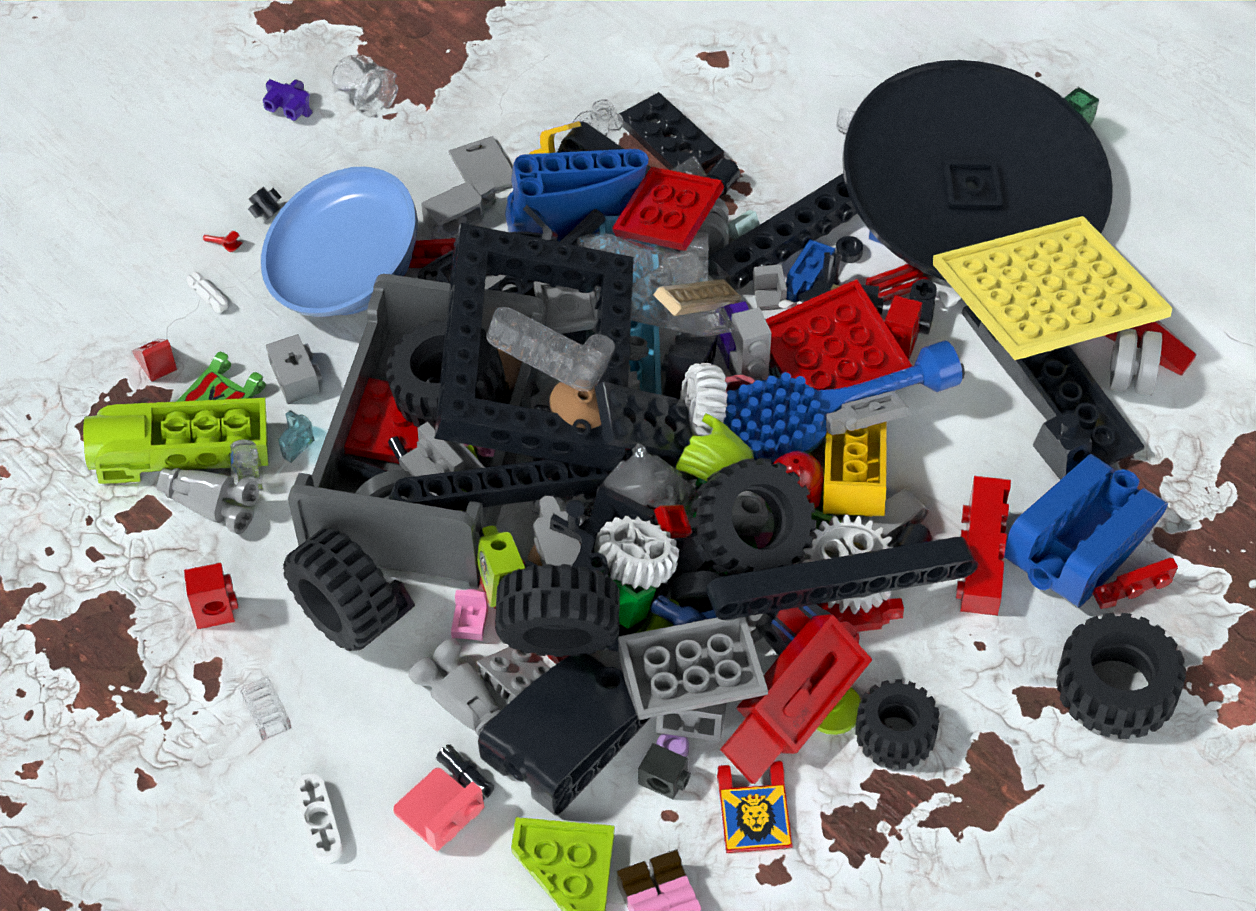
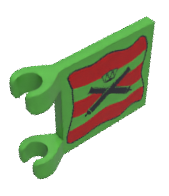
(214, 386)

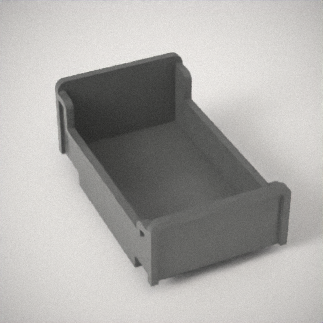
(390, 530)

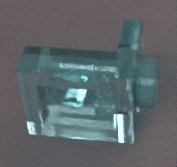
(297, 437)

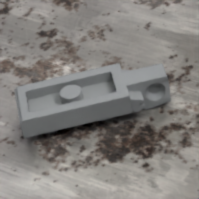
(866, 412)

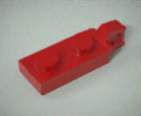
(1136, 582)
(873, 619)

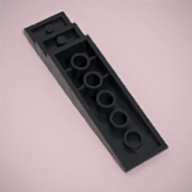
(1061, 384)

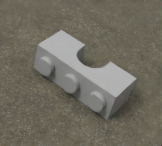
(752, 344)

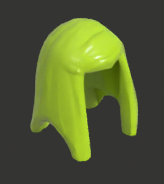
(713, 451)

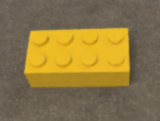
(856, 472)

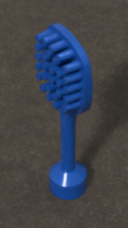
(791, 416)

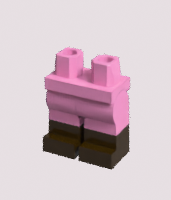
(657, 887)

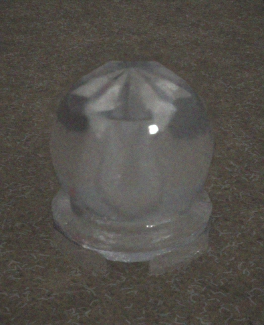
(364, 84)

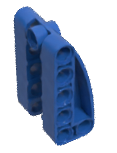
(571, 186)
(1083, 529)

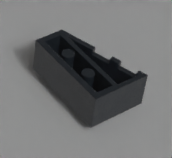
(683, 354)

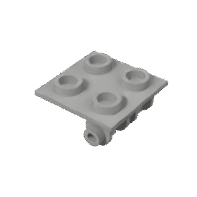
(511, 671)

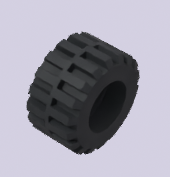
(902, 702)

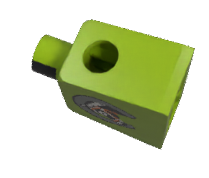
(496, 559)

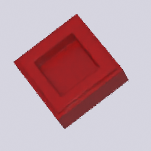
(673, 520)

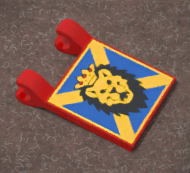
(754, 815)

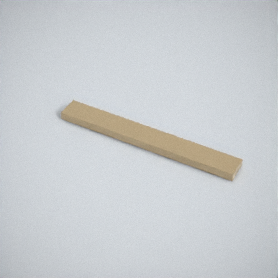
(697, 296)

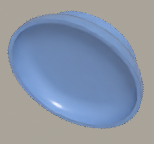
(338, 240)

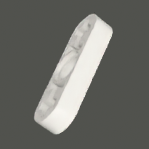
(329, 826)

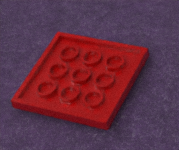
(835, 340)

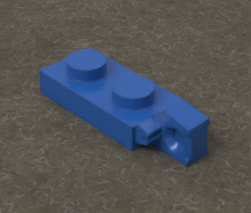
(806, 269)

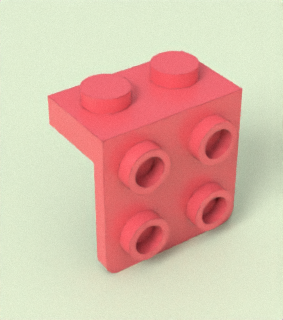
(439, 807)

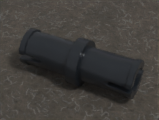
(463, 770)

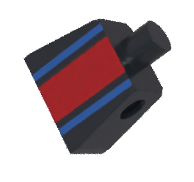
(782, 626)

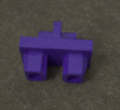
(288, 96)

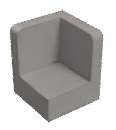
(769, 286)

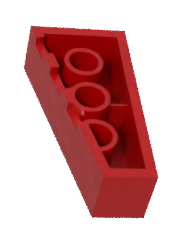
(986, 537)

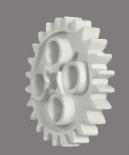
(829, 538)

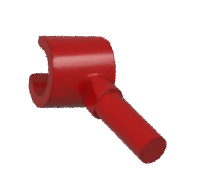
(228, 242)

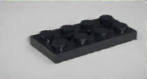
(671, 122)
(638, 406)

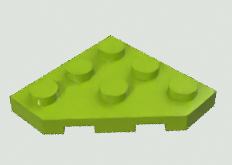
(566, 860)

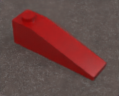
(1174, 353)

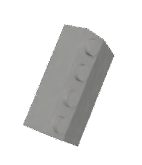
(690, 666)

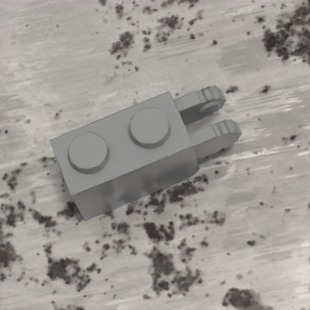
(459, 205)
(551, 545)

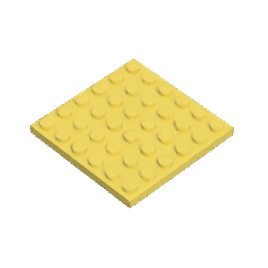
(1051, 287)

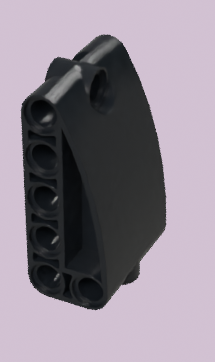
(562, 730)

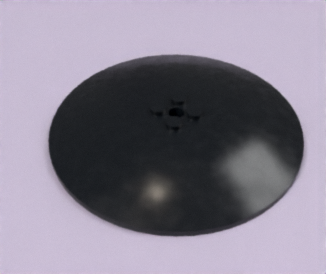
(979, 124)

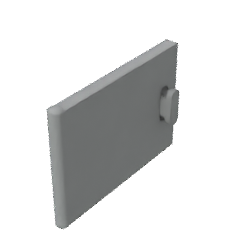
(481, 162)

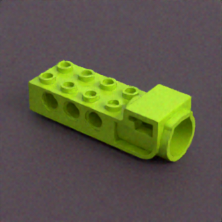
(171, 436)

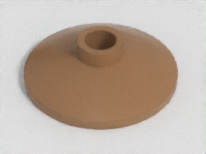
(570, 407)

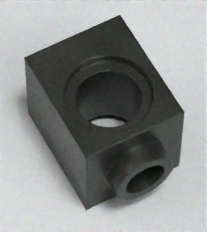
(663, 771)

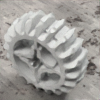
(704, 393)
(637, 552)

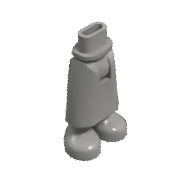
(204, 495)
(461, 691)

